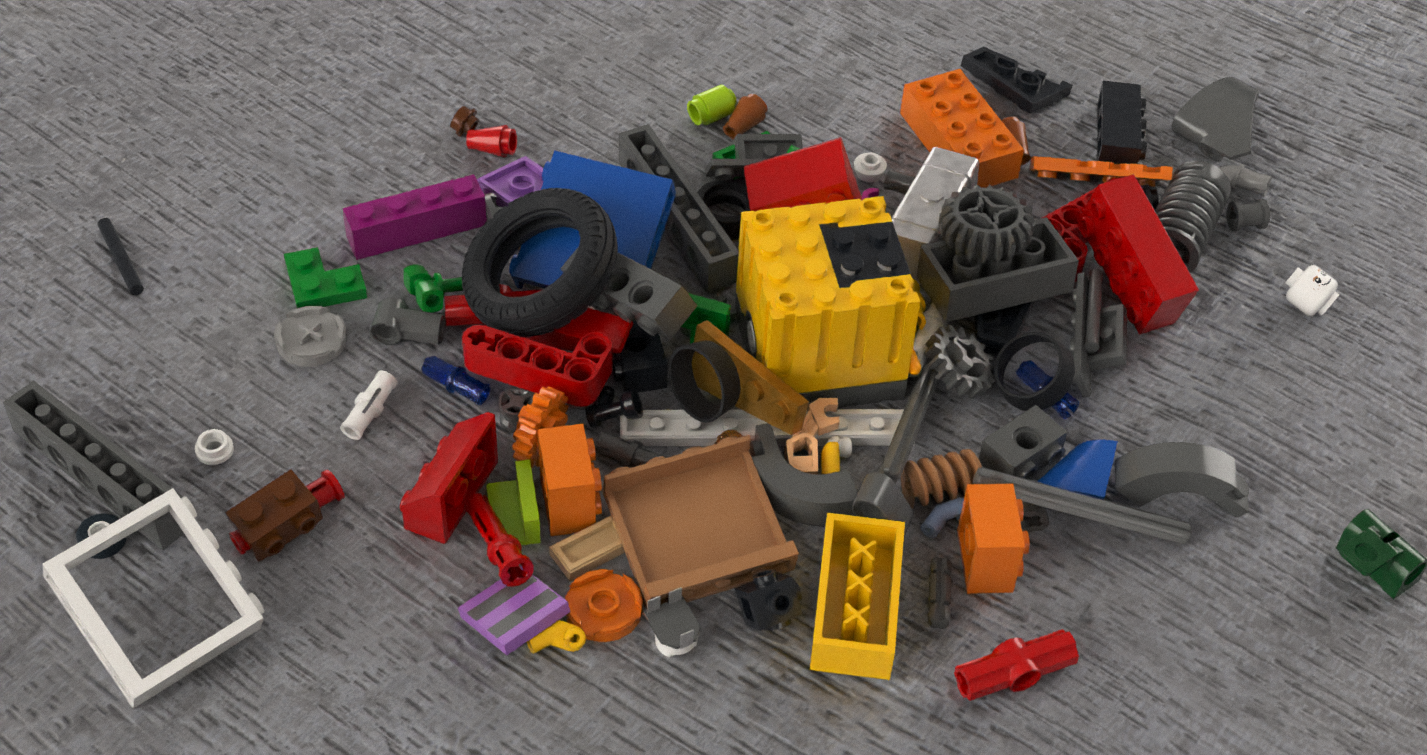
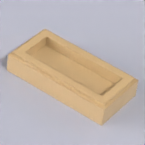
(587, 549)

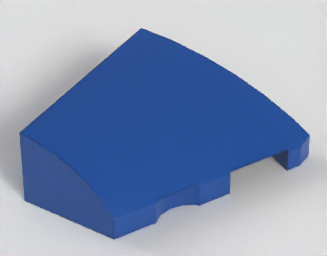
(1084, 468)

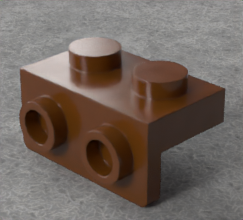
(275, 515)

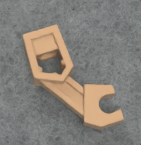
(814, 423)

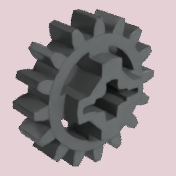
(960, 361)

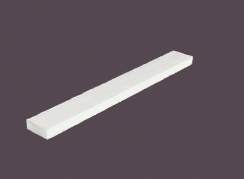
(678, 428)

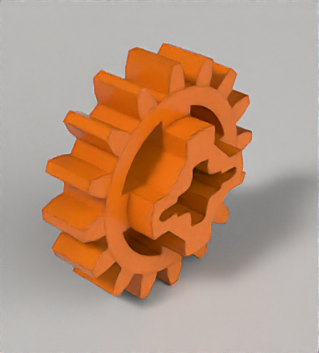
(545, 411)

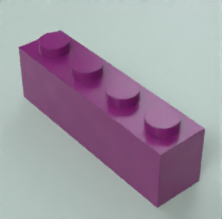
(415, 216)

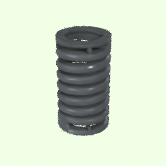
(1193, 208)

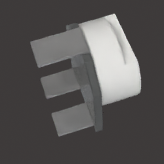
(673, 624)

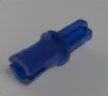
(1038, 379)
(456, 380)

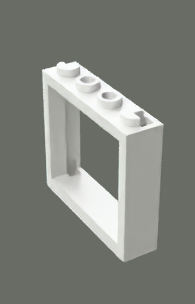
(98, 636)

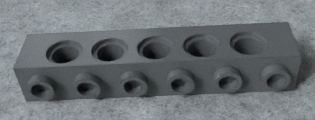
(690, 221)
(89, 458)

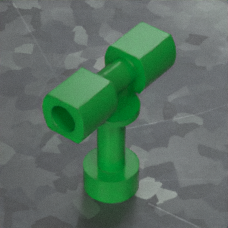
(428, 289)

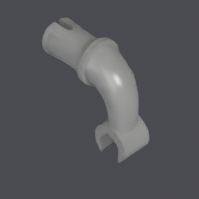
(1247, 179)

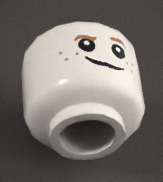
(1311, 290)

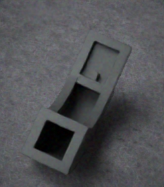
(1181, 468)
(798, 494)

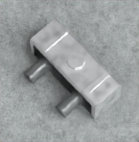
(924, 196)

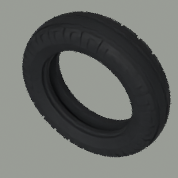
(565, 297)

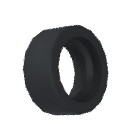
(727, 191)

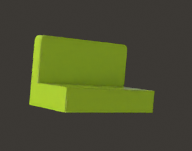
(517, 504)

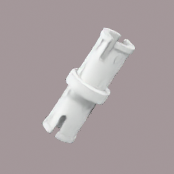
(380, 389)

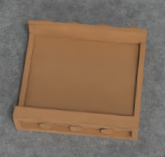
(697, 521)

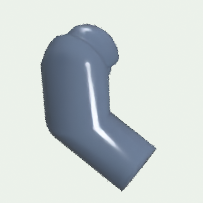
(940, 516)

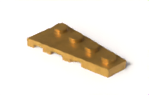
(761, 390)

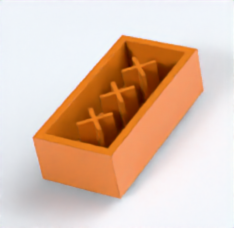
(955, 117)

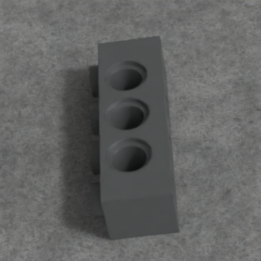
(644, 296)

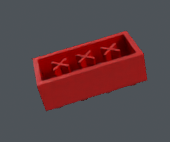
(1136, 254)

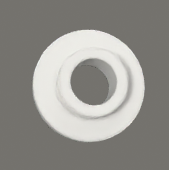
(870, 167)
(213, 447)

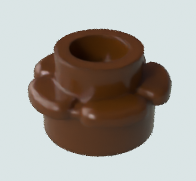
(464, 120)

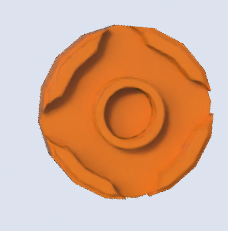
(604, 605)

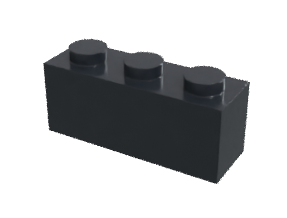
(1120, 123)

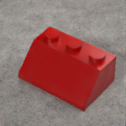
(802, 178)
(454, 474)

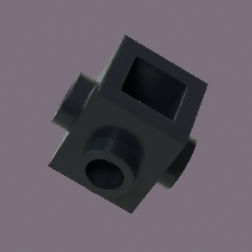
(769, 600)

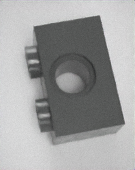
(1024, 445)

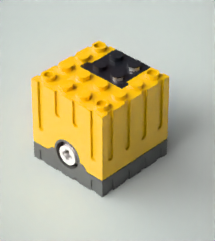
(828, 299)

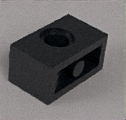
(641, 362)

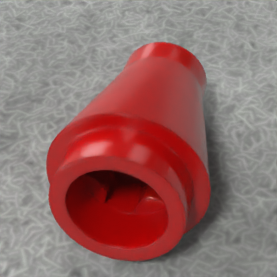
(493, 140)

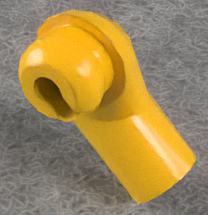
(560, 635)

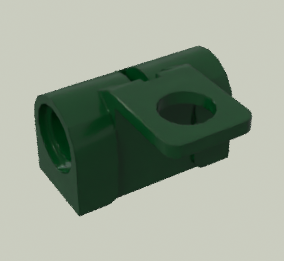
(1381, 553)

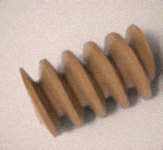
(938, 476)

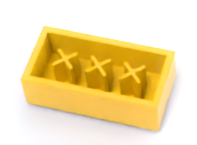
(858, 596)

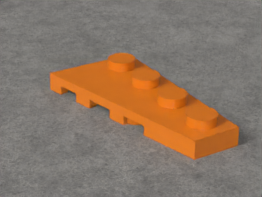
(1081, 170)

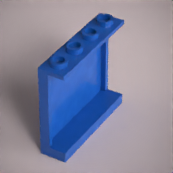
(632, 199)

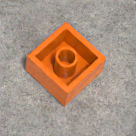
(569, 478)
(992, 538)

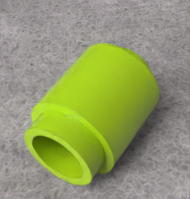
(711, 105)

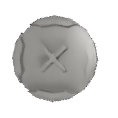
(310, 336)

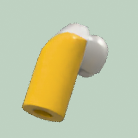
(832, 451)

